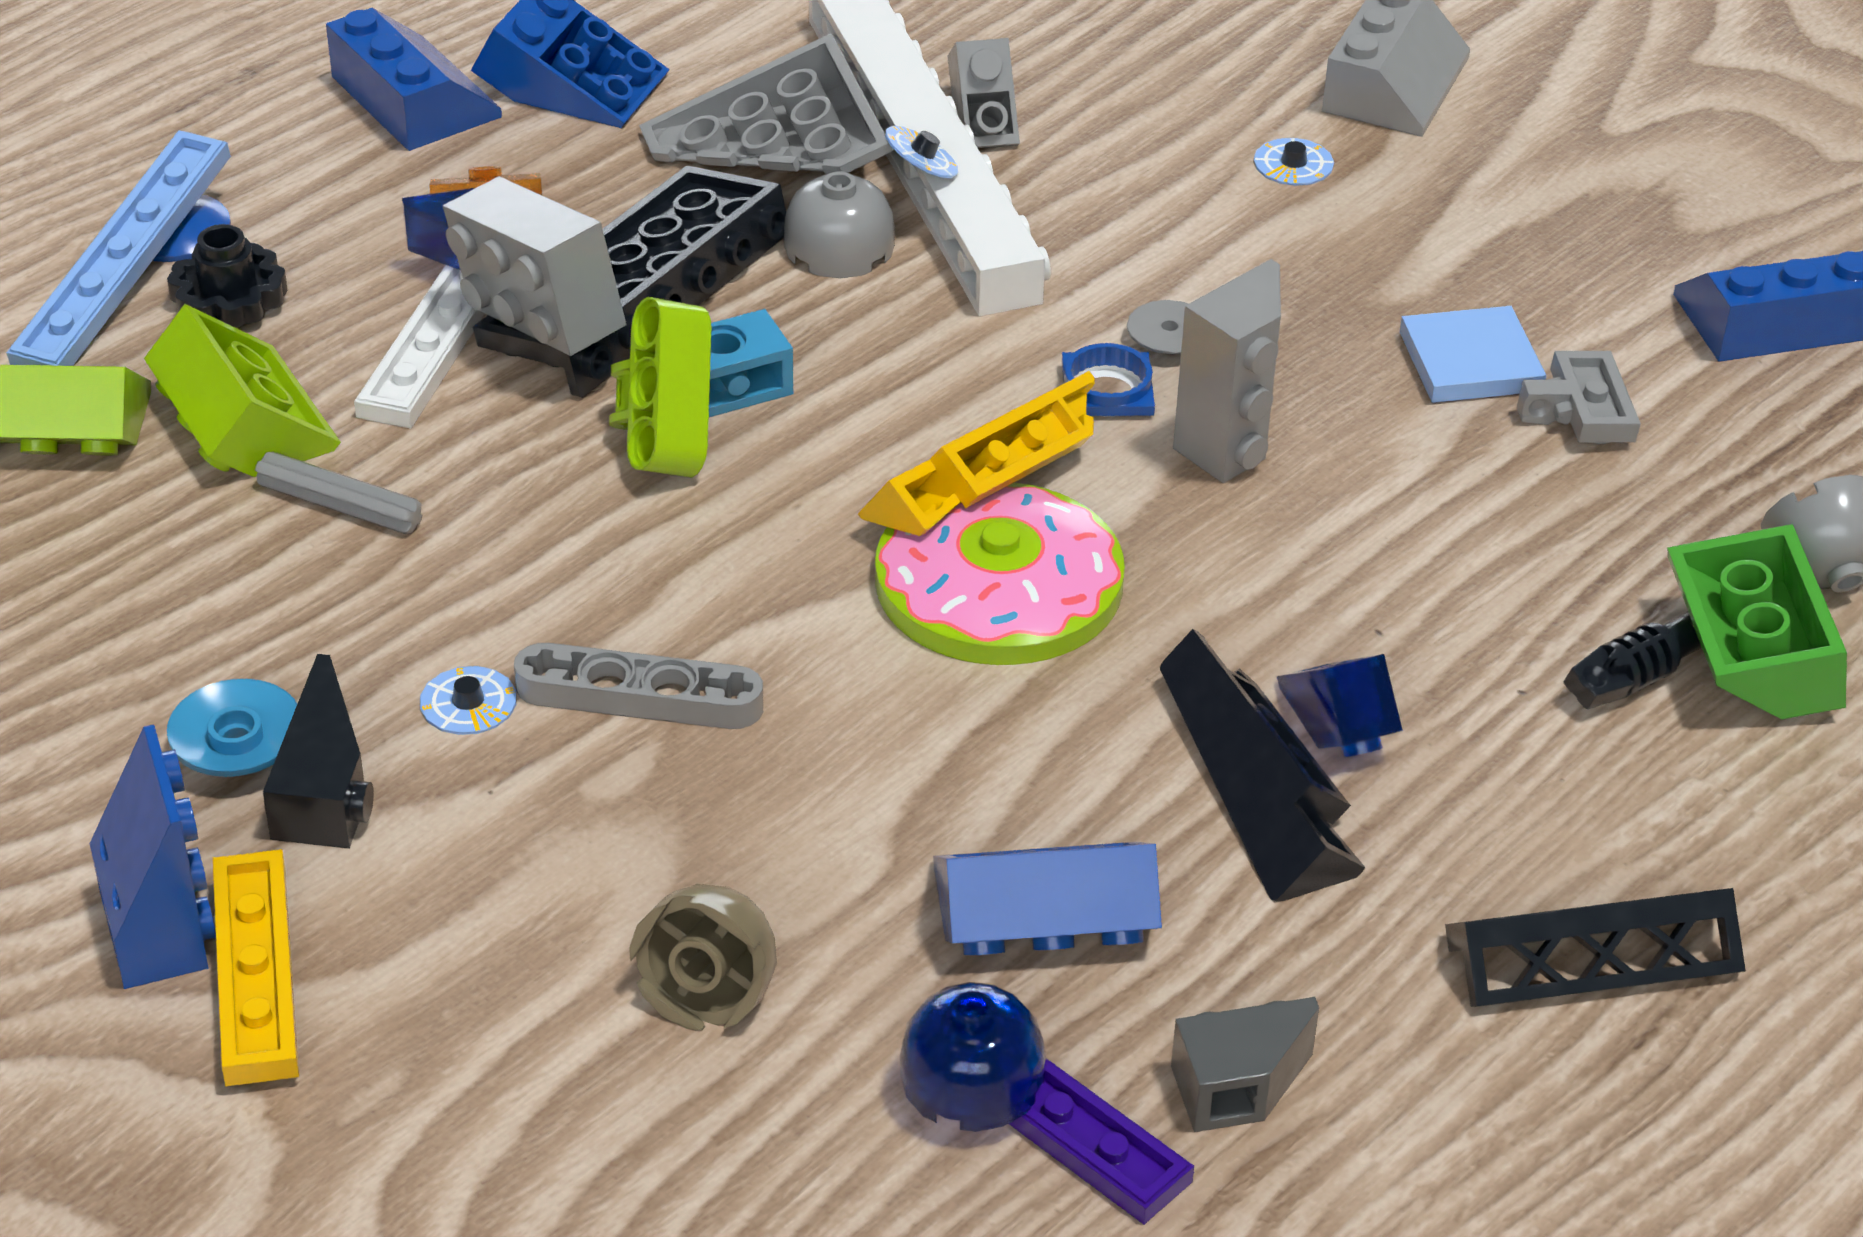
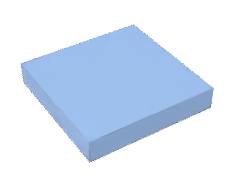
(1470, 353)

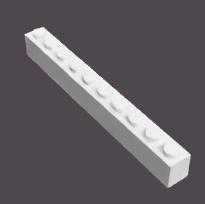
(967, 213)

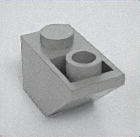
(985, 91)

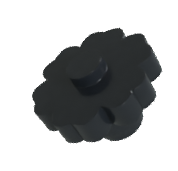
(228, 277)

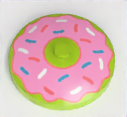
(1003, 578)

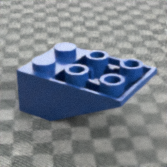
(567, 62)
(147, 871)

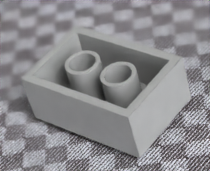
(534, 265)

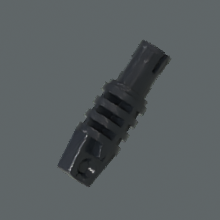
(1632, 661)

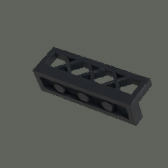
(1595, 919)

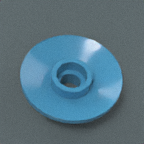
(231, 727)

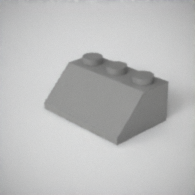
(1394, 65)
(1229, 373)

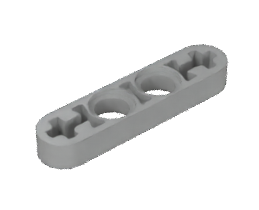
(640, 678)

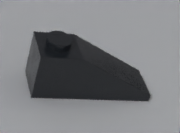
(318, 777)

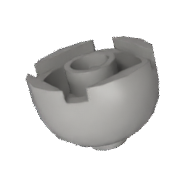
(839, 226)
(1828, 529)

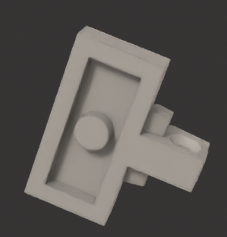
(1583, 392)

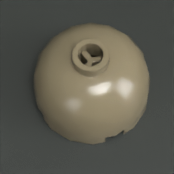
(704, 956)

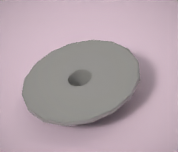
(1158, 326)

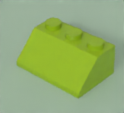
(235, 394)
(71, 406)

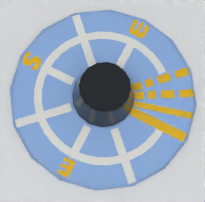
(922, 151)
(1293, 161)
(468, 700)

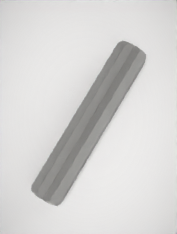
(339, 492)

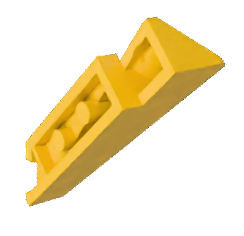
(986, 459)

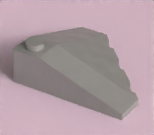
(781, 116)

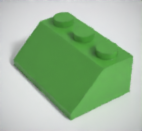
(1763, 621)

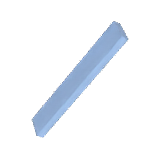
(120, 252)

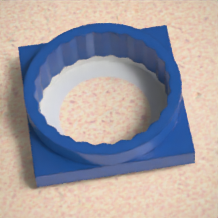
(1116, 362)

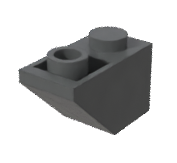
(1241, 1060)

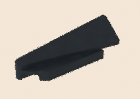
(1262, 774)

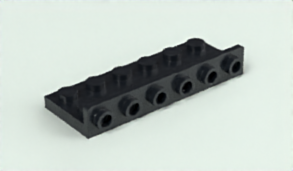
(668, 246)

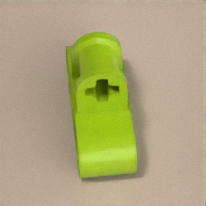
(665, 388)

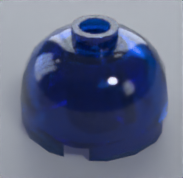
(973, 1057)

